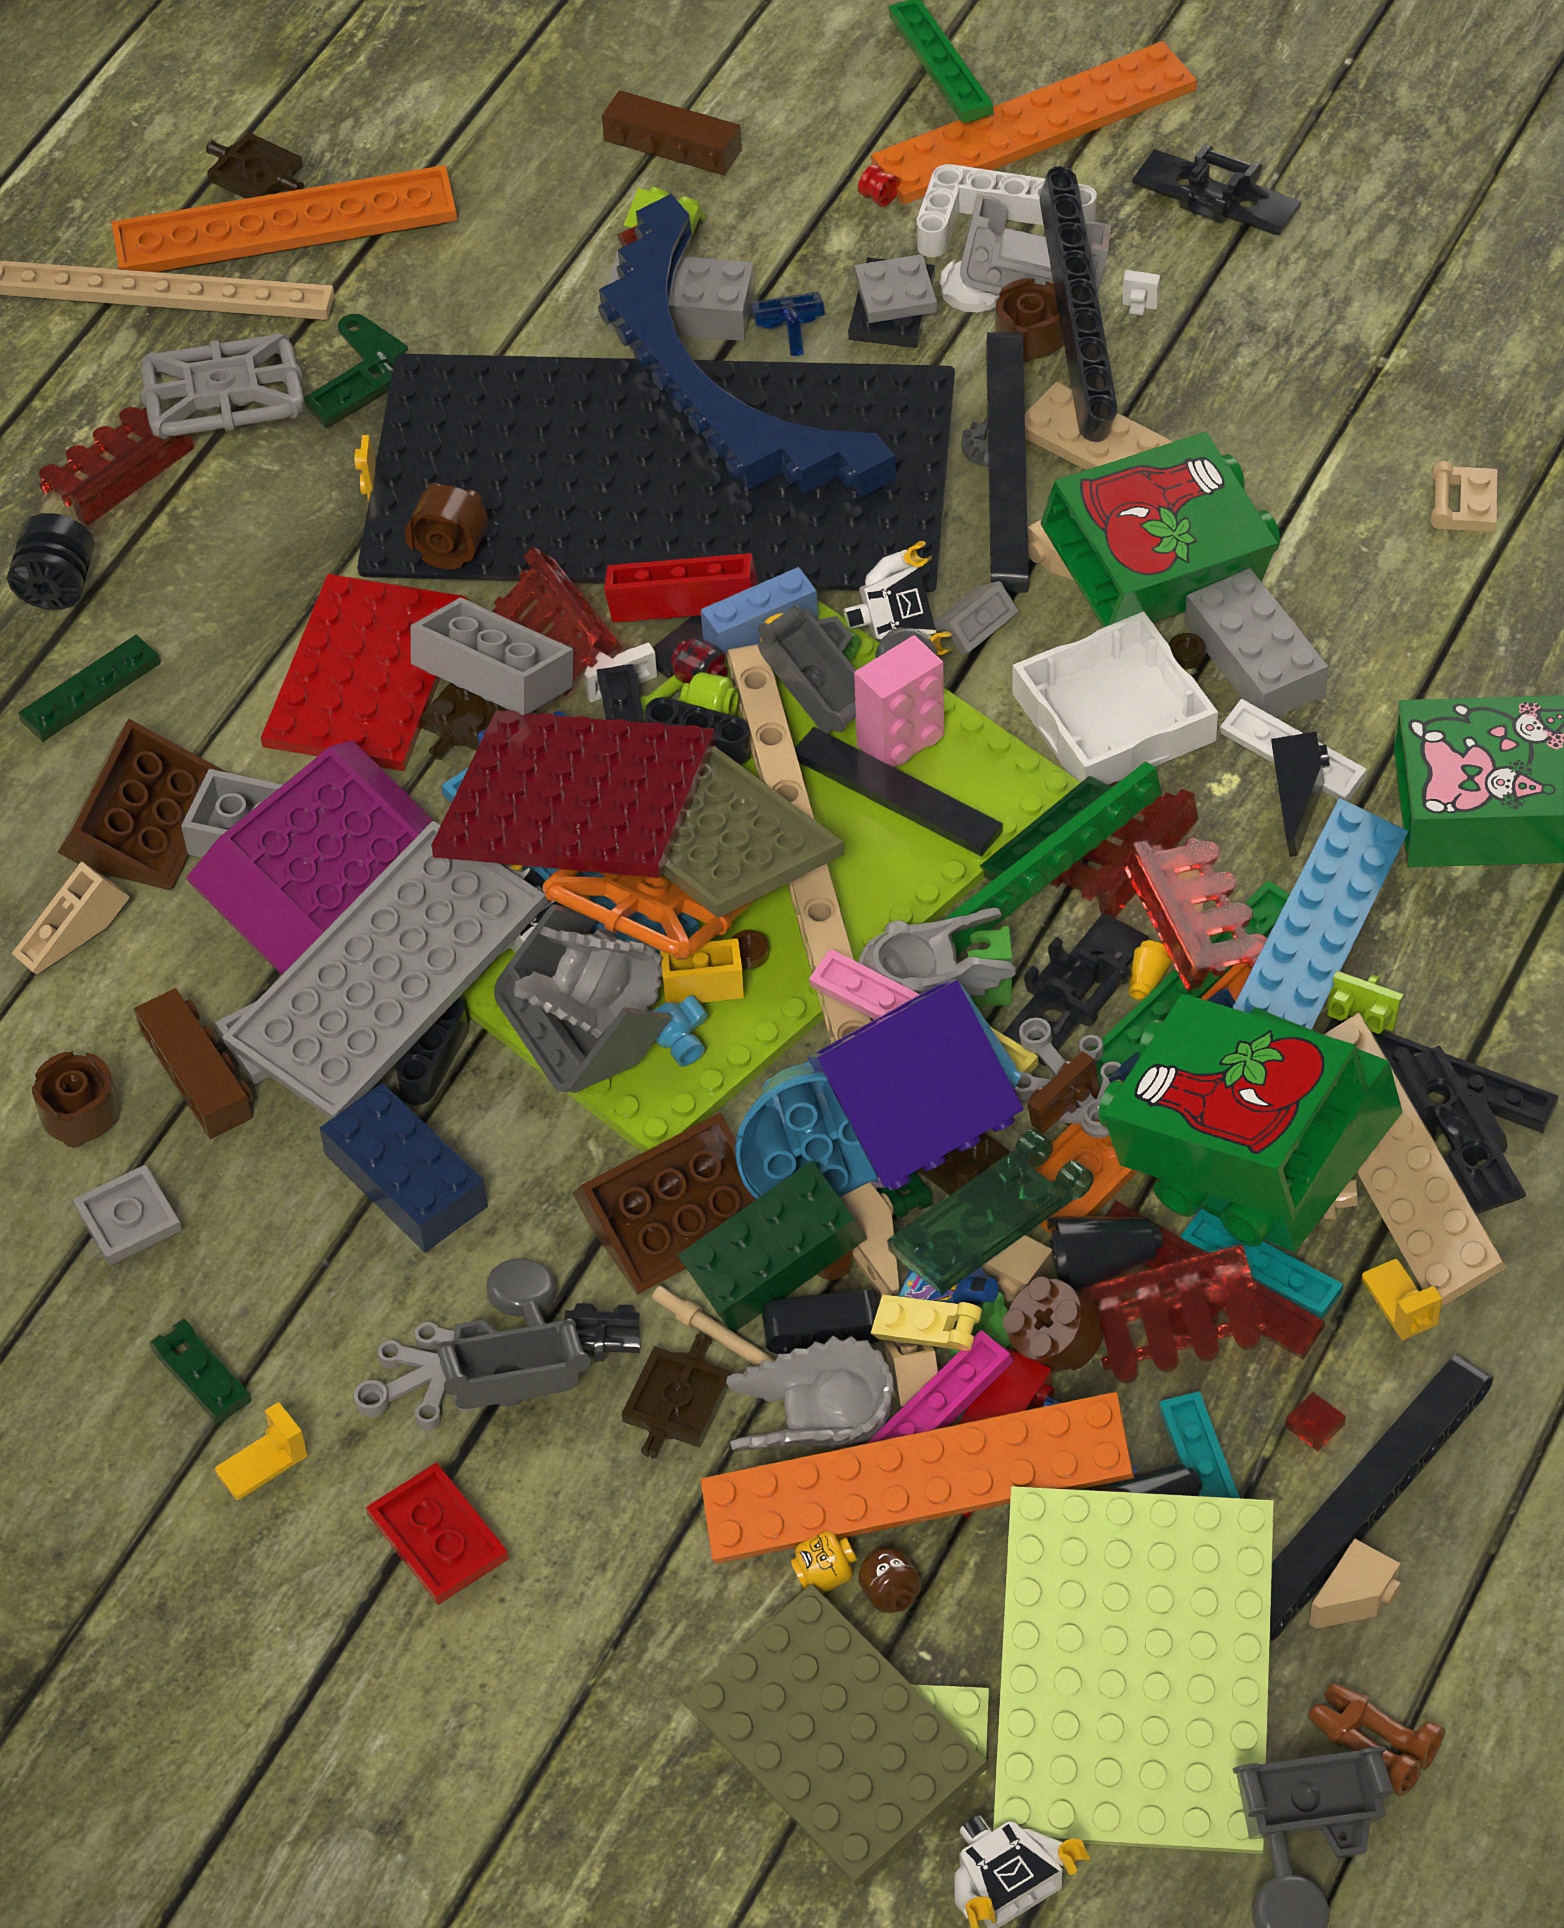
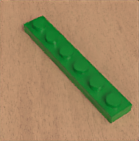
(941, 60)

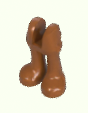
(1417, 1746)

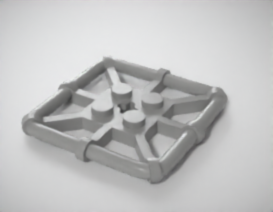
(221, 384)

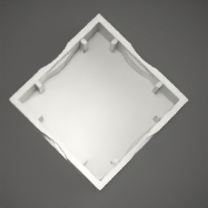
(1114, 701)

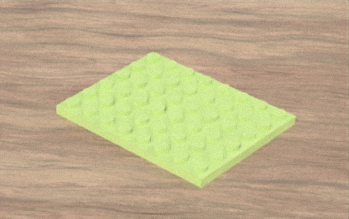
(1133, 1666)

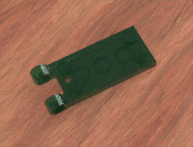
(988, 1214)

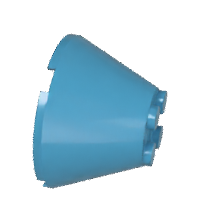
(795, 1124)

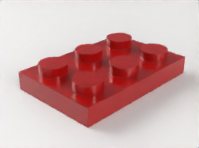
(437, 1533)

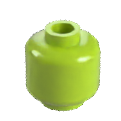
(712, 693)

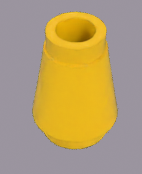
(1148, 968)

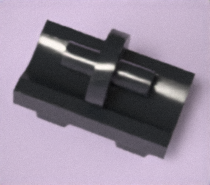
(607, 1330)

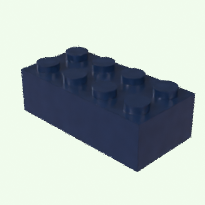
(403, 1167)

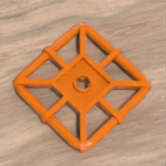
(651, 896)

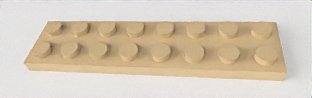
(1421, 1196)

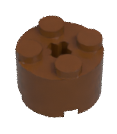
(1034, 312)
(447, 525)
(75, 1098)
(1054, 1325)

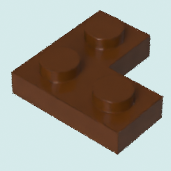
(1072, 1083)

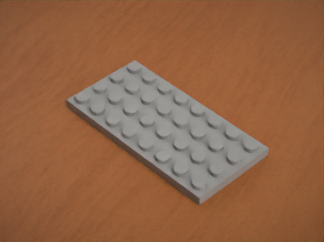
(383, 974)

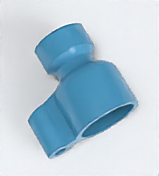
(676, 1035)

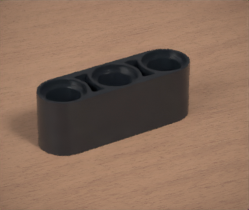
(731, 732)
(429, 1065)
(816, 1318)

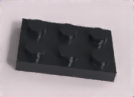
(895, 332)

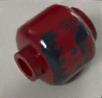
(696, 657)

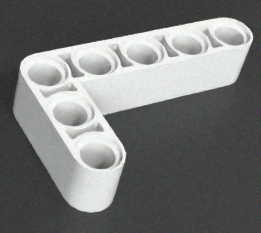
(955, 191)

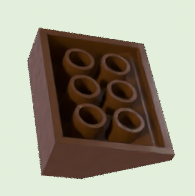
(137, 809)
(665, 1201)

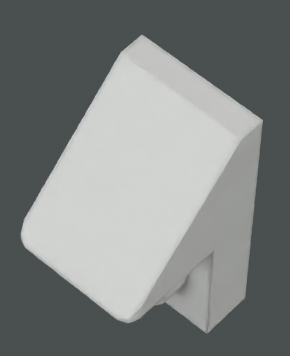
(641, 657)

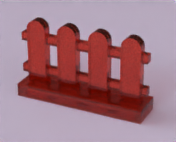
(116, 479)
(560, 596)
(1164, 824)
(1175, 919)
(1188, 1280)

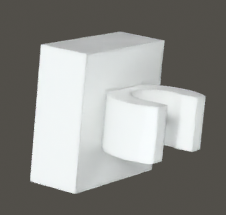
(1140, 291)

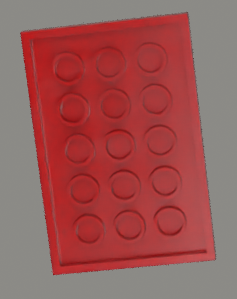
(357, 673)

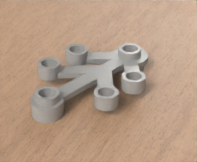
(1089, 1109)
(428, 1371)

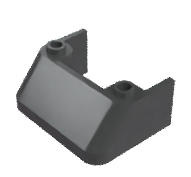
(564, 1050)

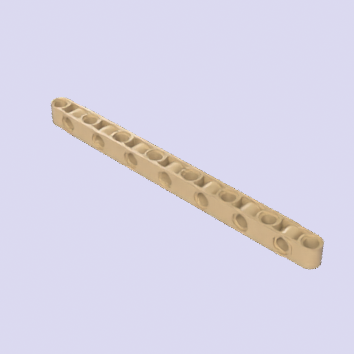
(779, 768)

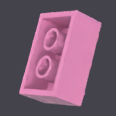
(899, 702)

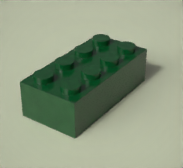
(772, 1246)

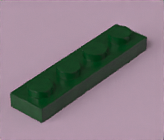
(89, 688)
(1044, 826)

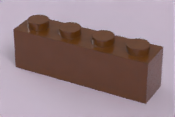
(672, 132)
(194, 1063)

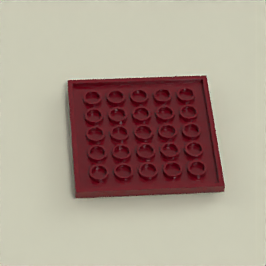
(575, 793)

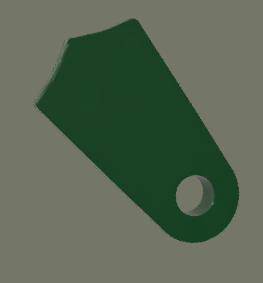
(370, 338)

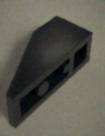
(1300, 780)

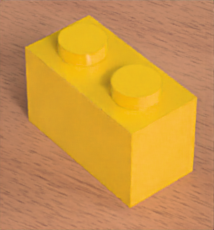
(708, 974)

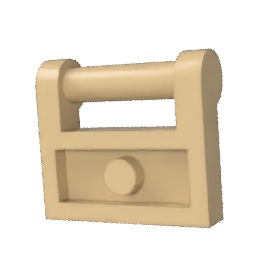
(1476, 498)

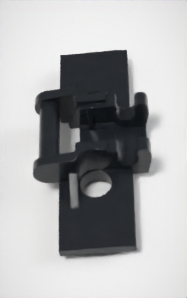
(1214, 198)
(1097, 958)
(1466, 1125)

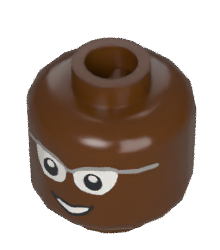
(888, 1579)

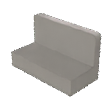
(977, 615)

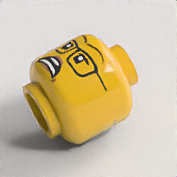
(824, 1562)

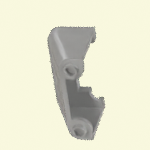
(1003, 255)

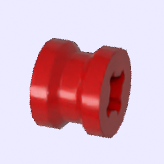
(878, 185)

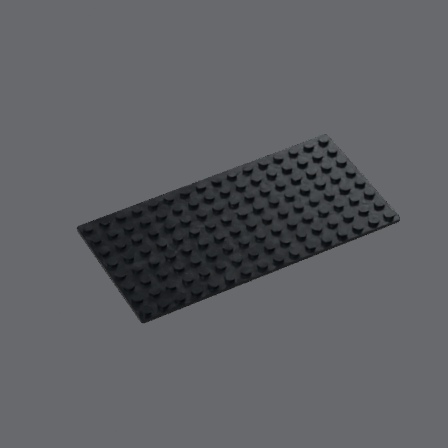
(611, 474)

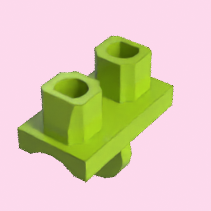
(1373, 1002)

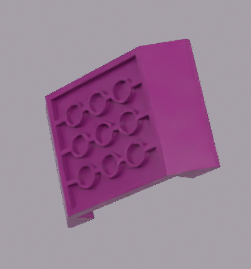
(308, 852)

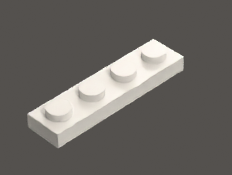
(1256, 728)

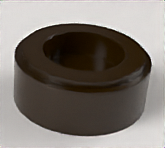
(1188, 650)

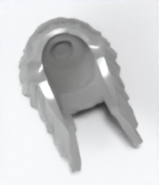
(926, 956)
(594, 979)
(831, 1394)

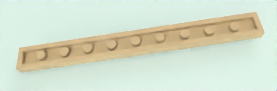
(166, 290)

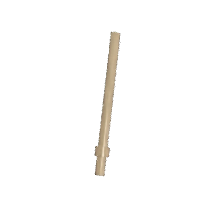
(692, 1316)

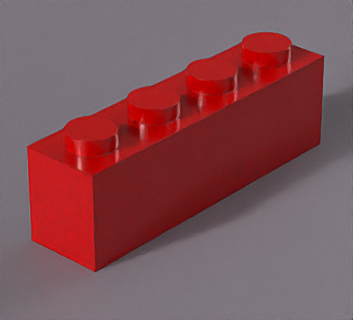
(675, 586)
(1017, 1389)

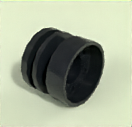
(51, 561)

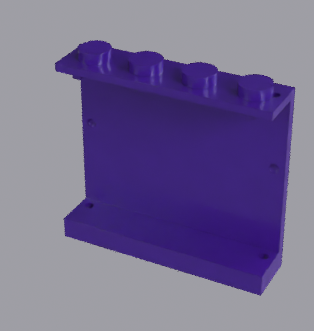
(918, 1083)

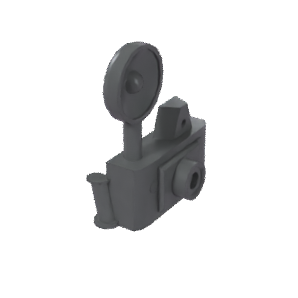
(812, 665)
(515, 1363)
(1309, 1795)

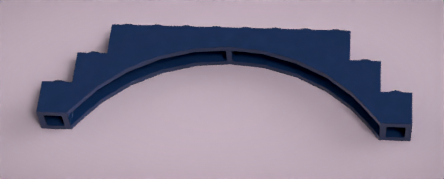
(746, 439)

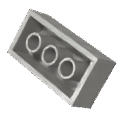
(709, 297)
(1256, 644)
(491, 656)
(220, 805)

